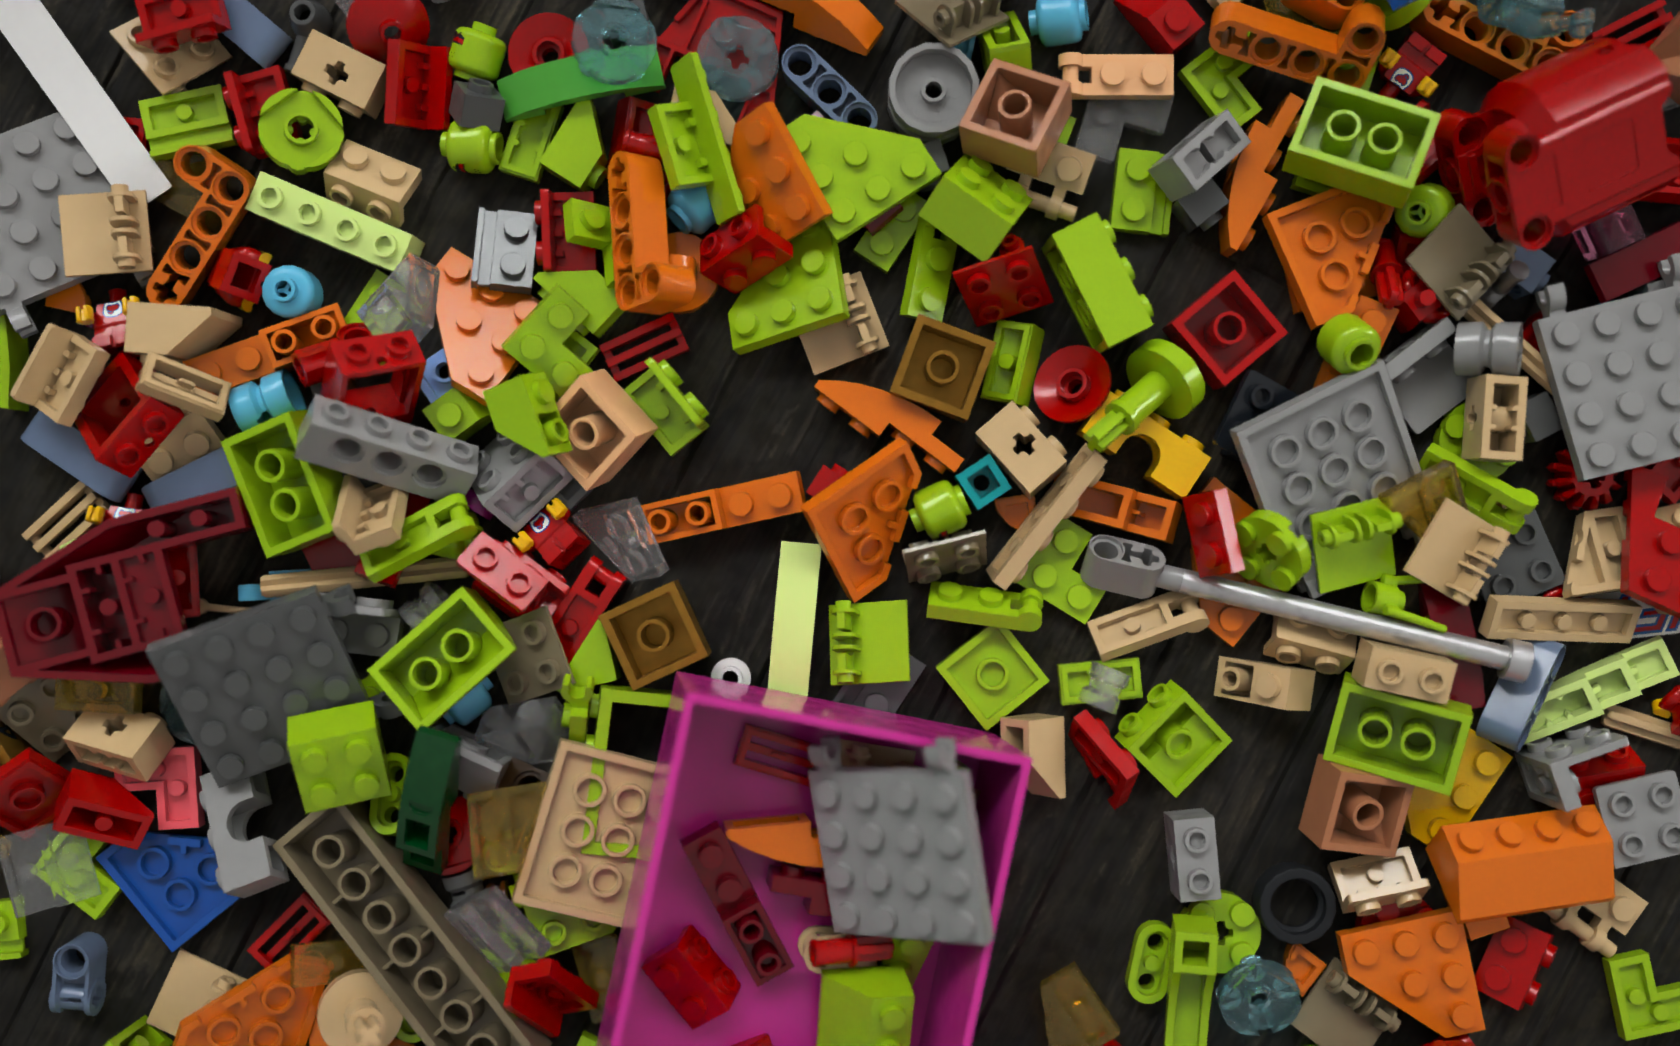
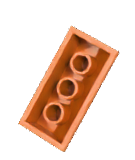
(1524, 863)

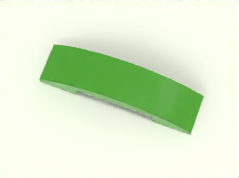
(562, 83)

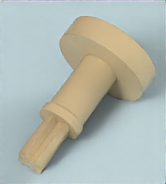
(357, 1012)

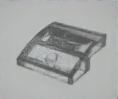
(46, 869)
(497, 929)

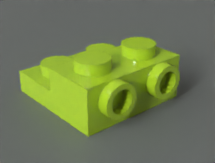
(1172, 737)

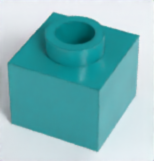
(996, 482)

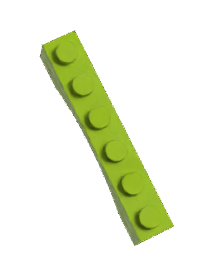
(1190, 979)

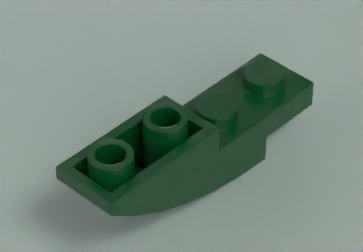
(427, 799)

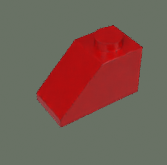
(1162, 23)
(101, 810)

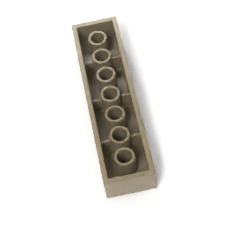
(401, 932)

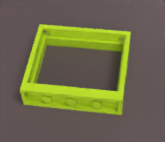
(601, 710)

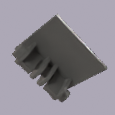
(1525, 565)

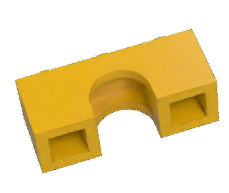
(1175, 460)

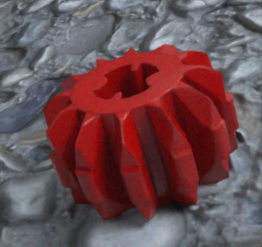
(1579, 494)

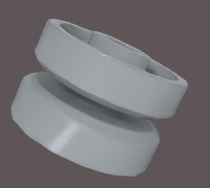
(917, 75)

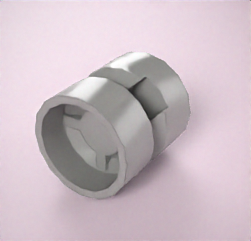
(1483, 348)

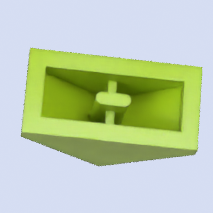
(595, 659)

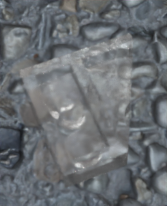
(624, 537)

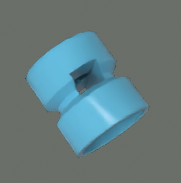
(257, 403)

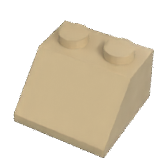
(176, 330)

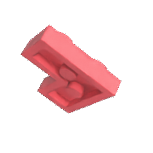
(176, 788)

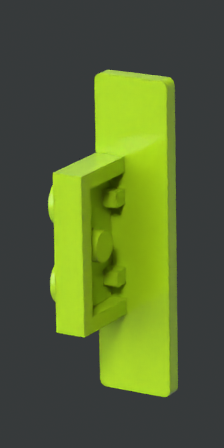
(693, 141)

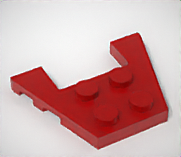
(697, 16)
(1651, 545)

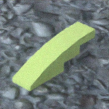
(794, 617)
(1602, 685)

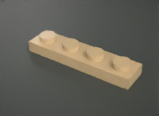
(1037, 528)
(1559, 619)

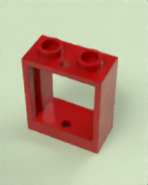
(361, 357)
(110, 403)

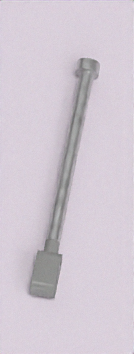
(1140, 568)

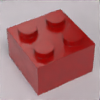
(1225, 330)

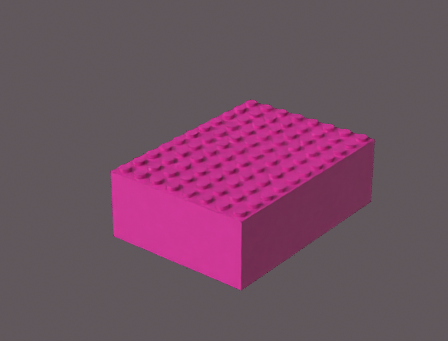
(701, 785)

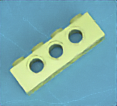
(331, 223)

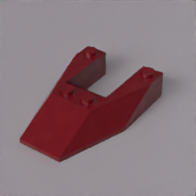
(110, 593)

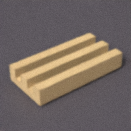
(183, 392)
(34, 532)

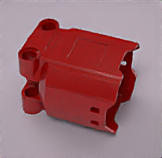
(1561, 143)

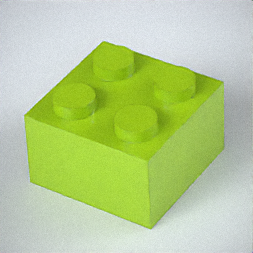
(975, 206)
(338, 756)

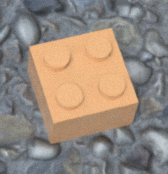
(602, 428)

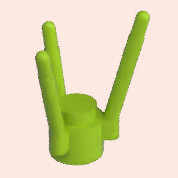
(1388, 601)

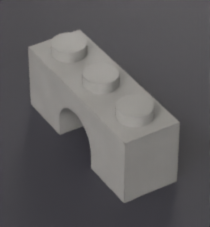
(243, 864)

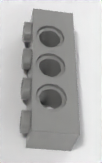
(385, 450)

